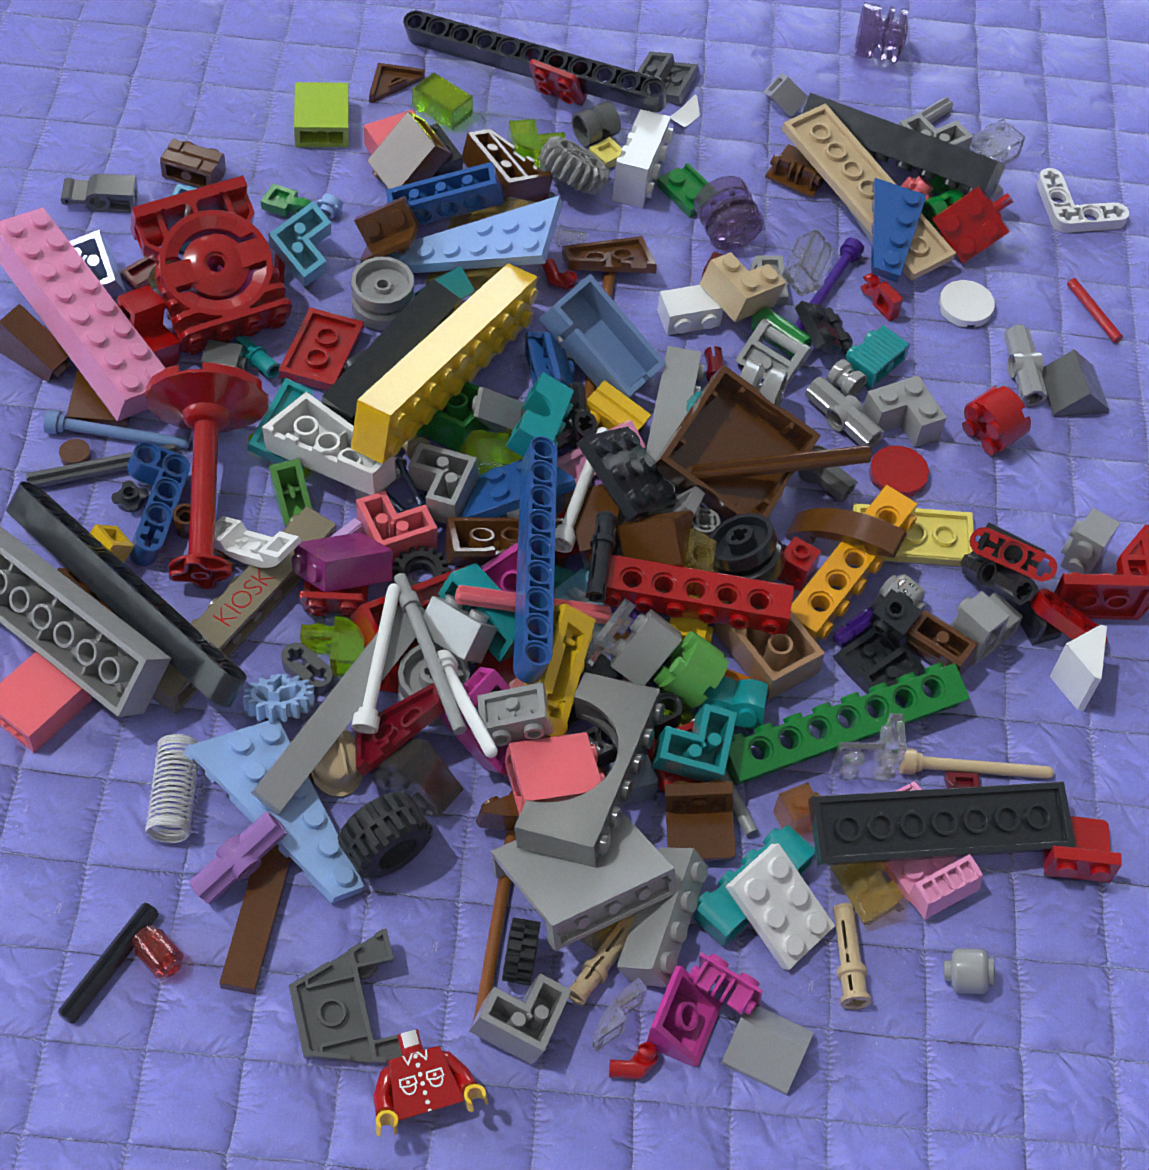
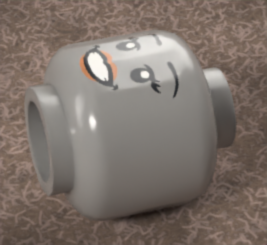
(906, 585)

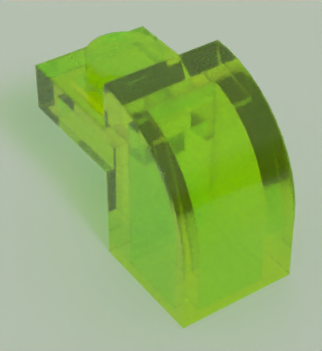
(525, 138)
(341, 641)

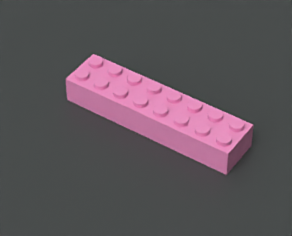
(78, 311)

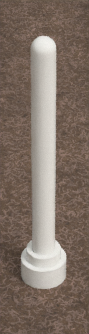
(564, 533)
(466, 706)
(367, 717)

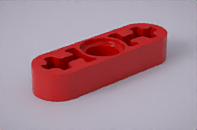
(994, 537)
(1061, 614)

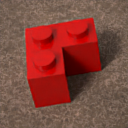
(146, 314)

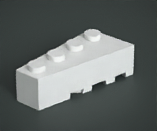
(641, 158)
(324, 445)

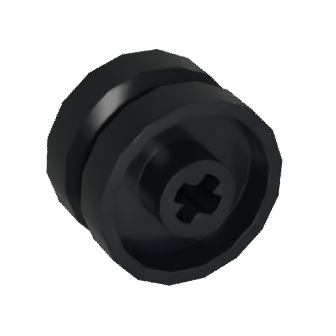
(748, 548)

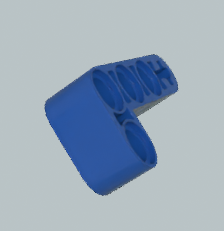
(157, 474)

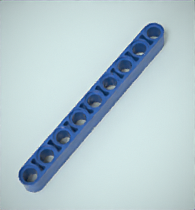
(535, 561)

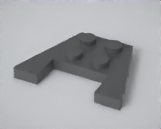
(333, 1009)

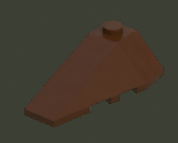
(479, 539)

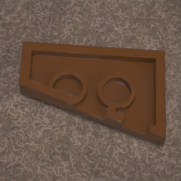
(611, 256)

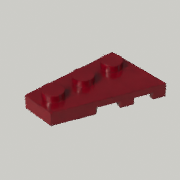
(397, 727)

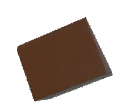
(657, 537)

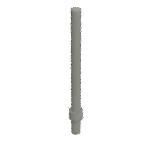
(410, 604)

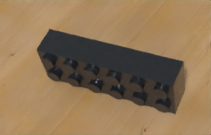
(400, 337)

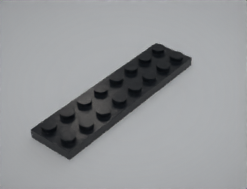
(940, 823)

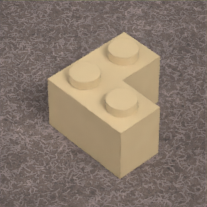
(739, 290)

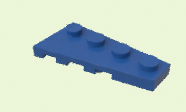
(893, 227)

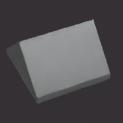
(767, 1048)

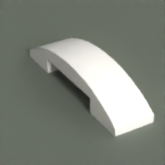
(252, 547)

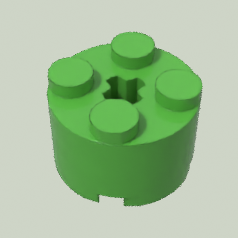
(692, 669)

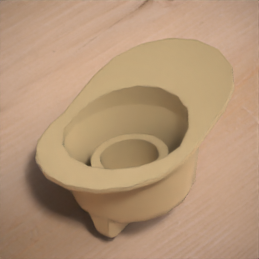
(337, 769)

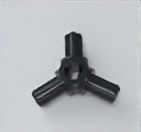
(579, 421)

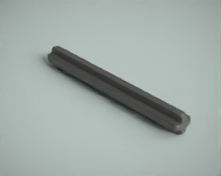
(83, 469)

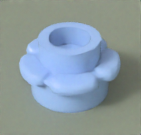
(330, 205)

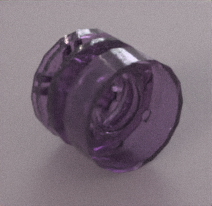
(881, 32)
(728, 213)

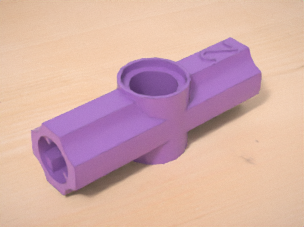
(238, 857)

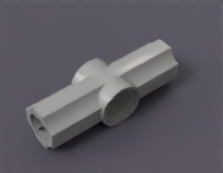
(1025, 365)
(844, 413)

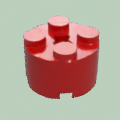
(996, 419)

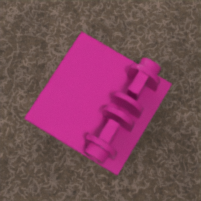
(744, 988)

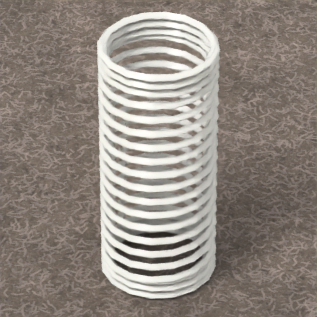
(166, 819)

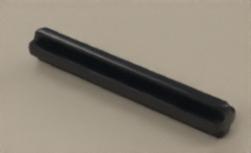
(106, 964)

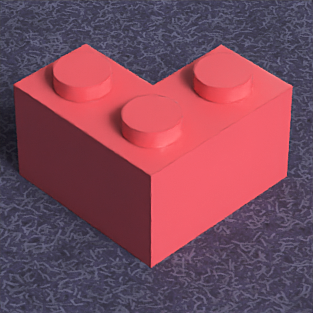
(395, 529)

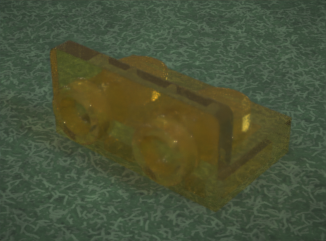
(869, 890)

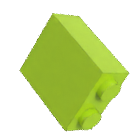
(321, 114)

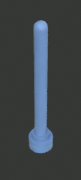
(57, 422)

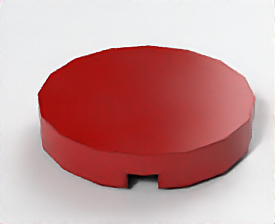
(900, 469)

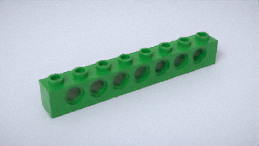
(947, 693)

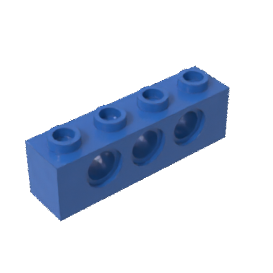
(451, 193)

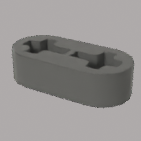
(311, 663)

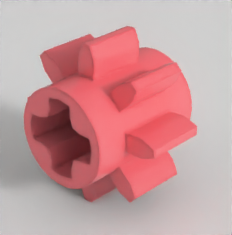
(919, 185)

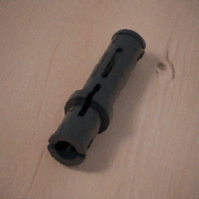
(602, 546)

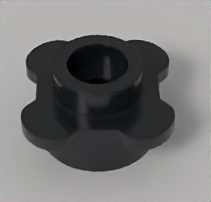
(130, 503)

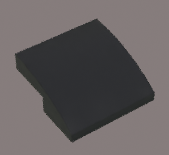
(877, 660)

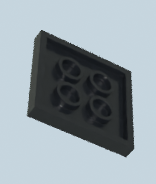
(628, 472)

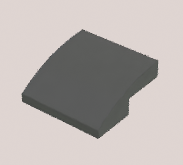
(676, 76)

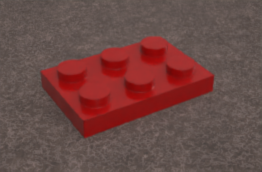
(321, 349)

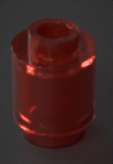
(157, 952)

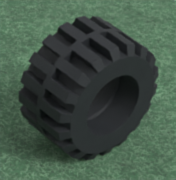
(385, 835)

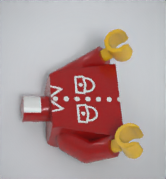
(421, 1083)

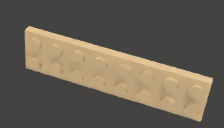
(851, 173)

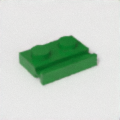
(682, 187)

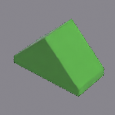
(289, 488)

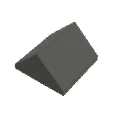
(1073, 387)

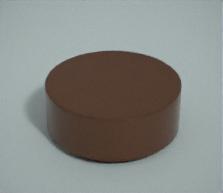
(74, 452)

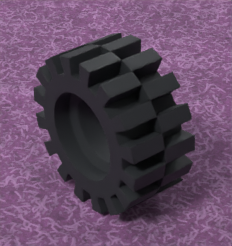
(420, 561)
(521, 951)

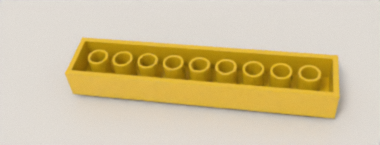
(443, 364)

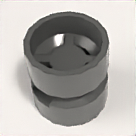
(596, 124)

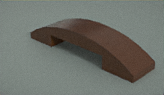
(848, 526)

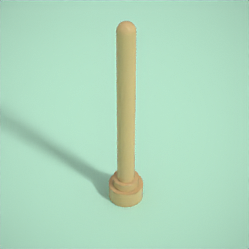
(915, 762)

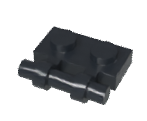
(824, 328)

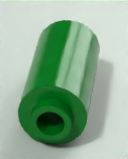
(781, 325)

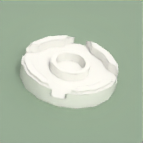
(966, 303)

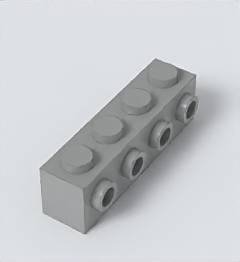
(662, 928)

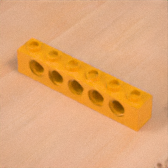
(888, 506)

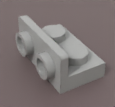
(515, 713)

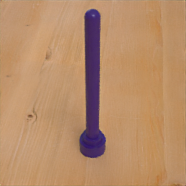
(849, 252)

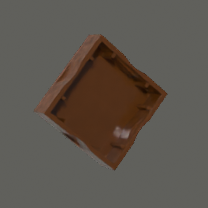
(733, 424)

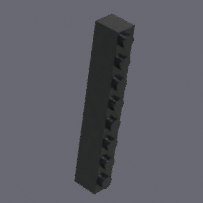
(916, 149)

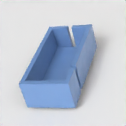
(602, 338)

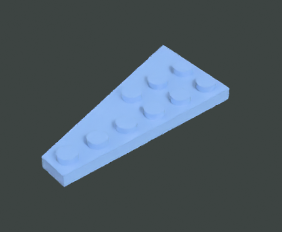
(509, 237)
(239, 764)

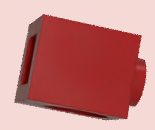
(799, 563)

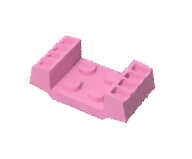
(935, 882)

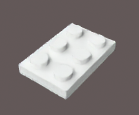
(780, 906)

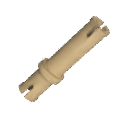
(595, 969)

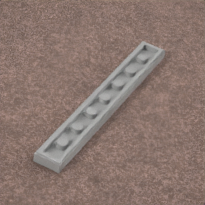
(329, 720)

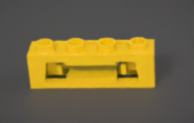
(562, 675)

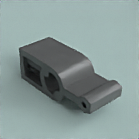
(102, 192)

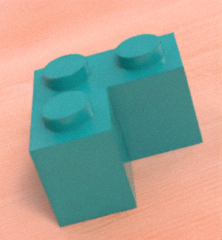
(700, 753)

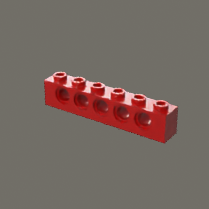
(711, 588)

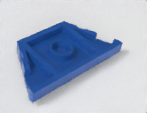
(499, 491)

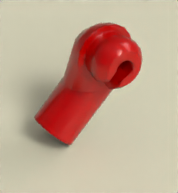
(554, 277)
(637, 1066)

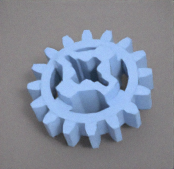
(278, 698)

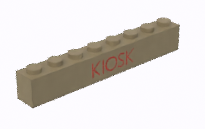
(244, 606)

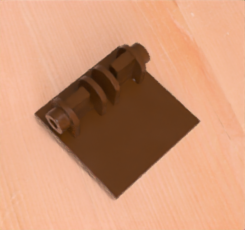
(794, 172)

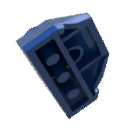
(547, 356)

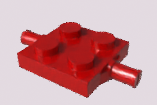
(973, 223)

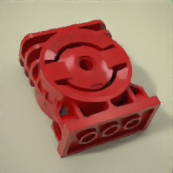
(221, 233)

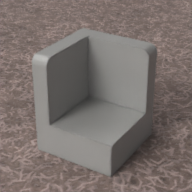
(786, 94)

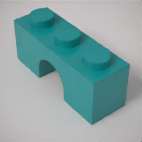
(545, 409)

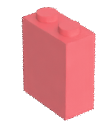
(38, 701)
(552, 768)

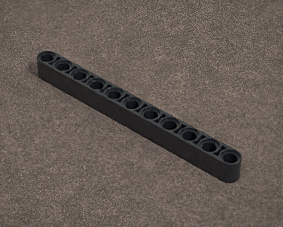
(515, 55)
(127, 594)

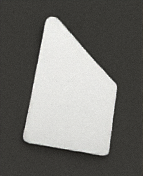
(687, 113)

